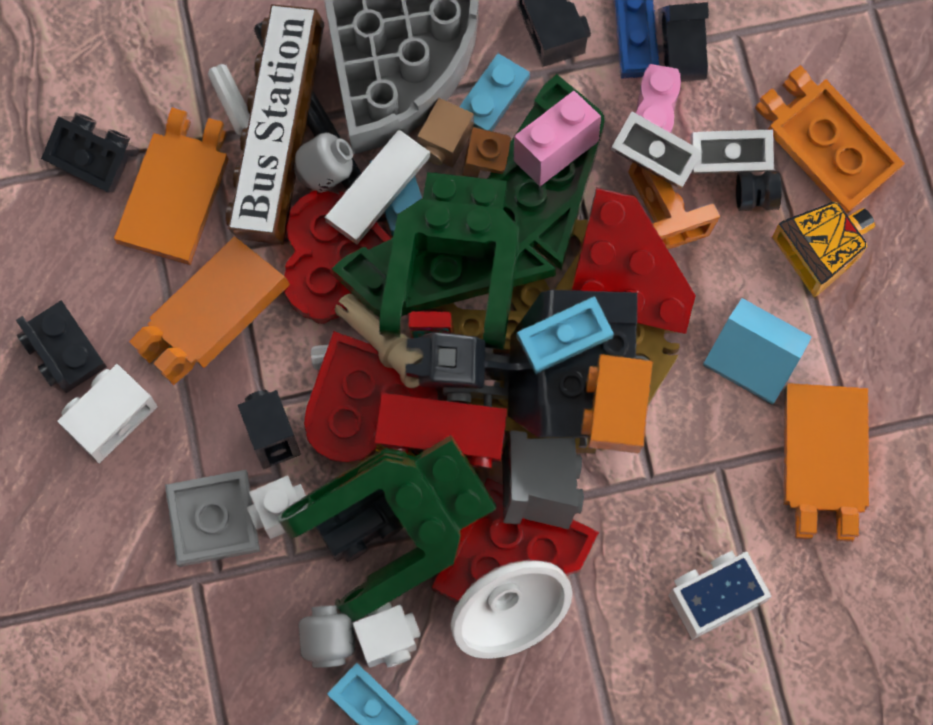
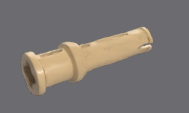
(391, 350)

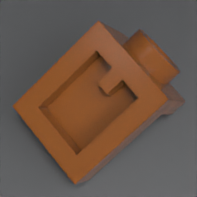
(486, 152)

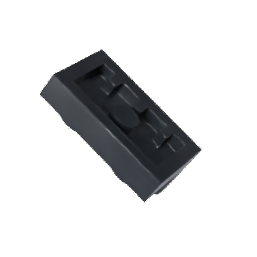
(88, 151)
(62, 347)

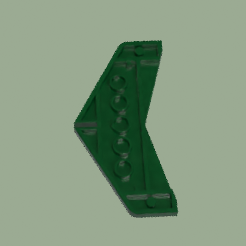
(542, 213)

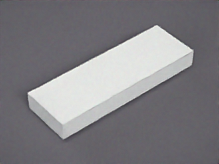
(377, 187)

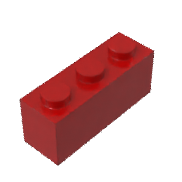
(420, 423)

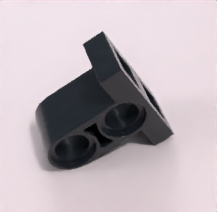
(685, 39)

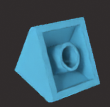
(757, 351)

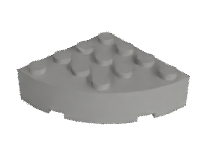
(397, 61)

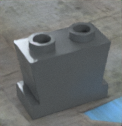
(541, 480)

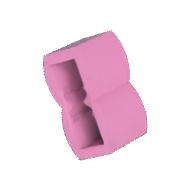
(659, 95)

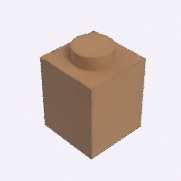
(446, 132)

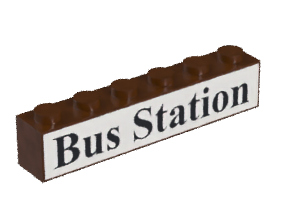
(275, 124)

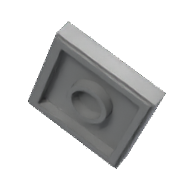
(211, 518)

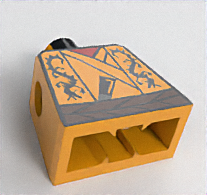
(823, 243)

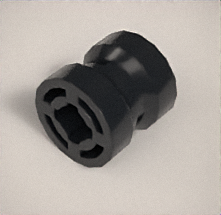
(758, 190)

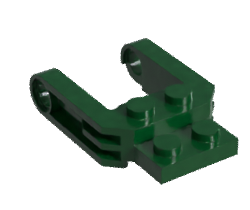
(460, 219)
(430, 496)

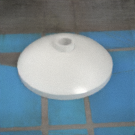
(511, 609)

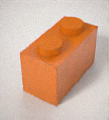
(619, 403)

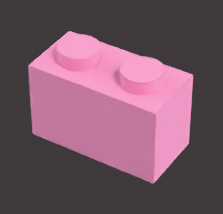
(557, 138)

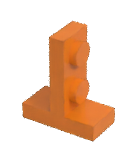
(668, 210)

